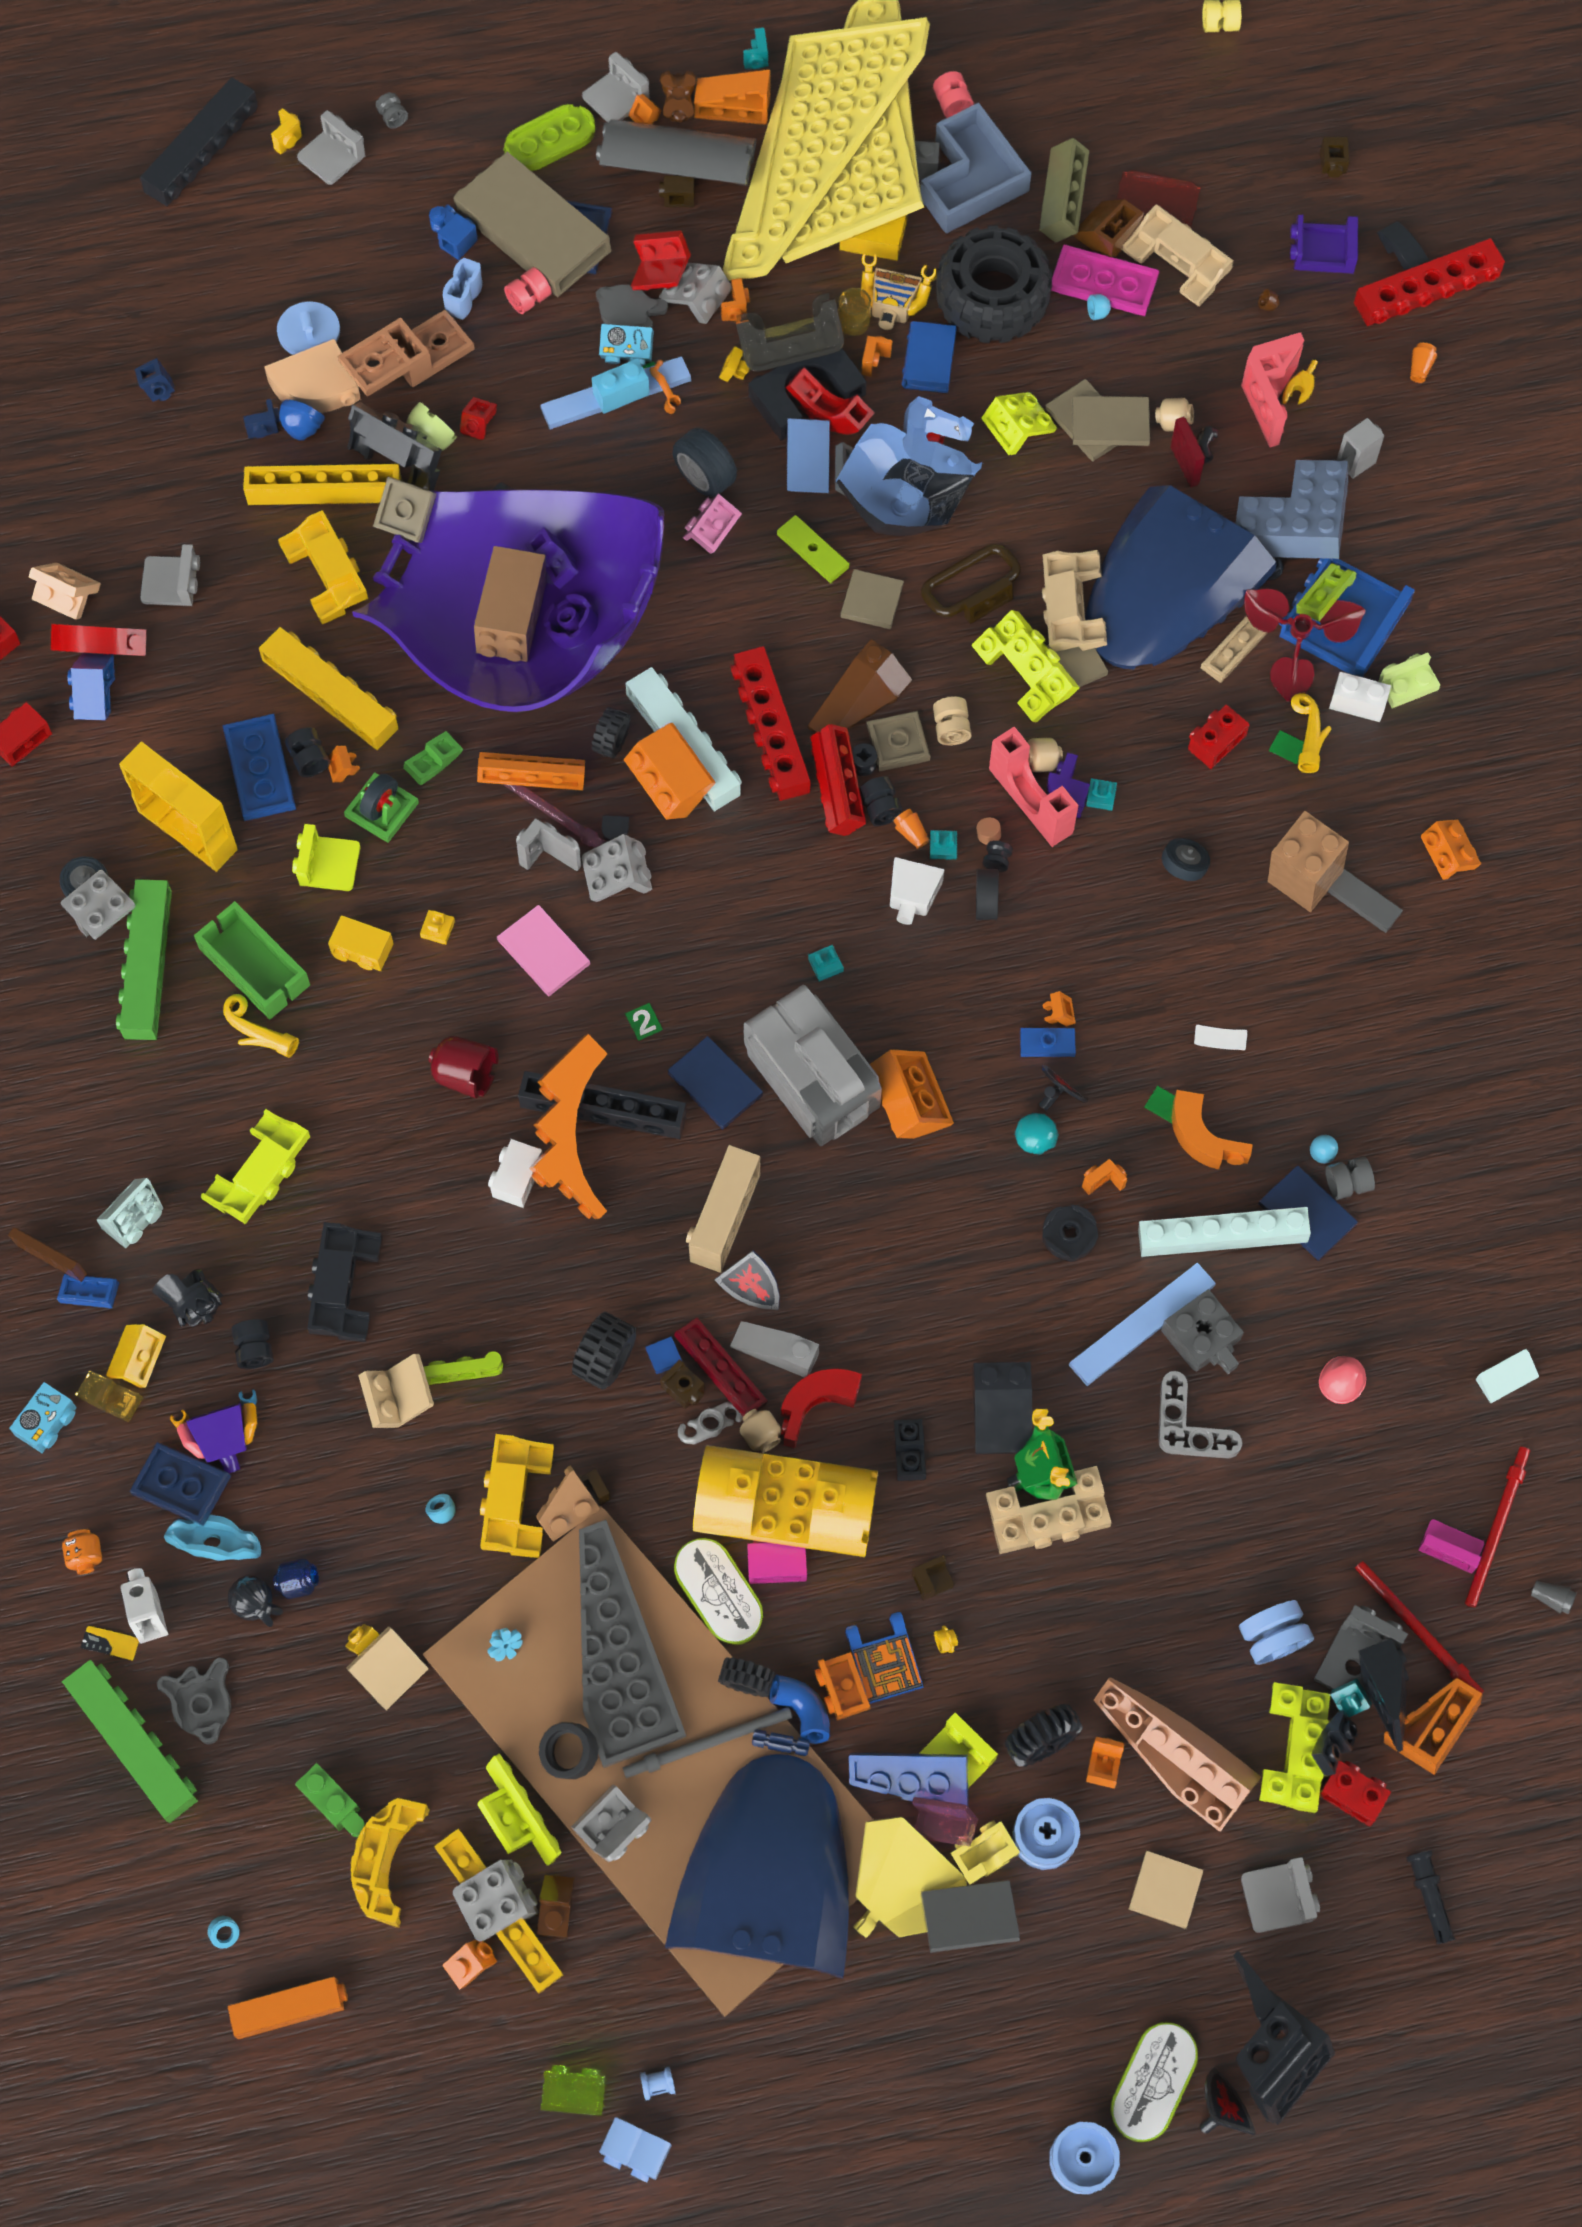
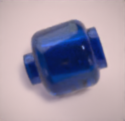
(296, 1578)

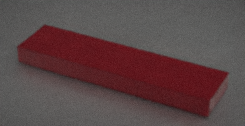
(720, 1367)

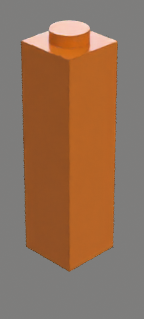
(287, 2007)

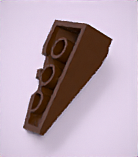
(866, 686)

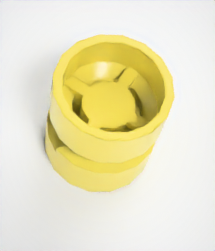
(1221, 15)

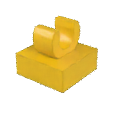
(734, 366)
(437, 927)

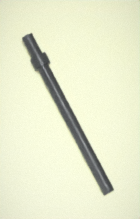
(653, 1762)

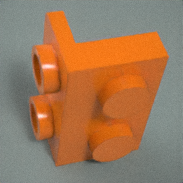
(1450, 848)
(843, 1686)

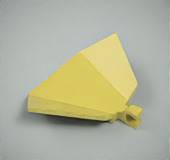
(894, 1872)

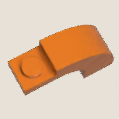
(1198, 1140)

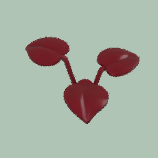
(1268, 607)

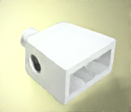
(913, 888)
(143, 1607)

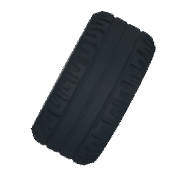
(704, 462)

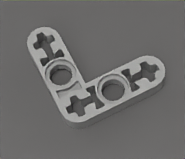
(1179, 1428)

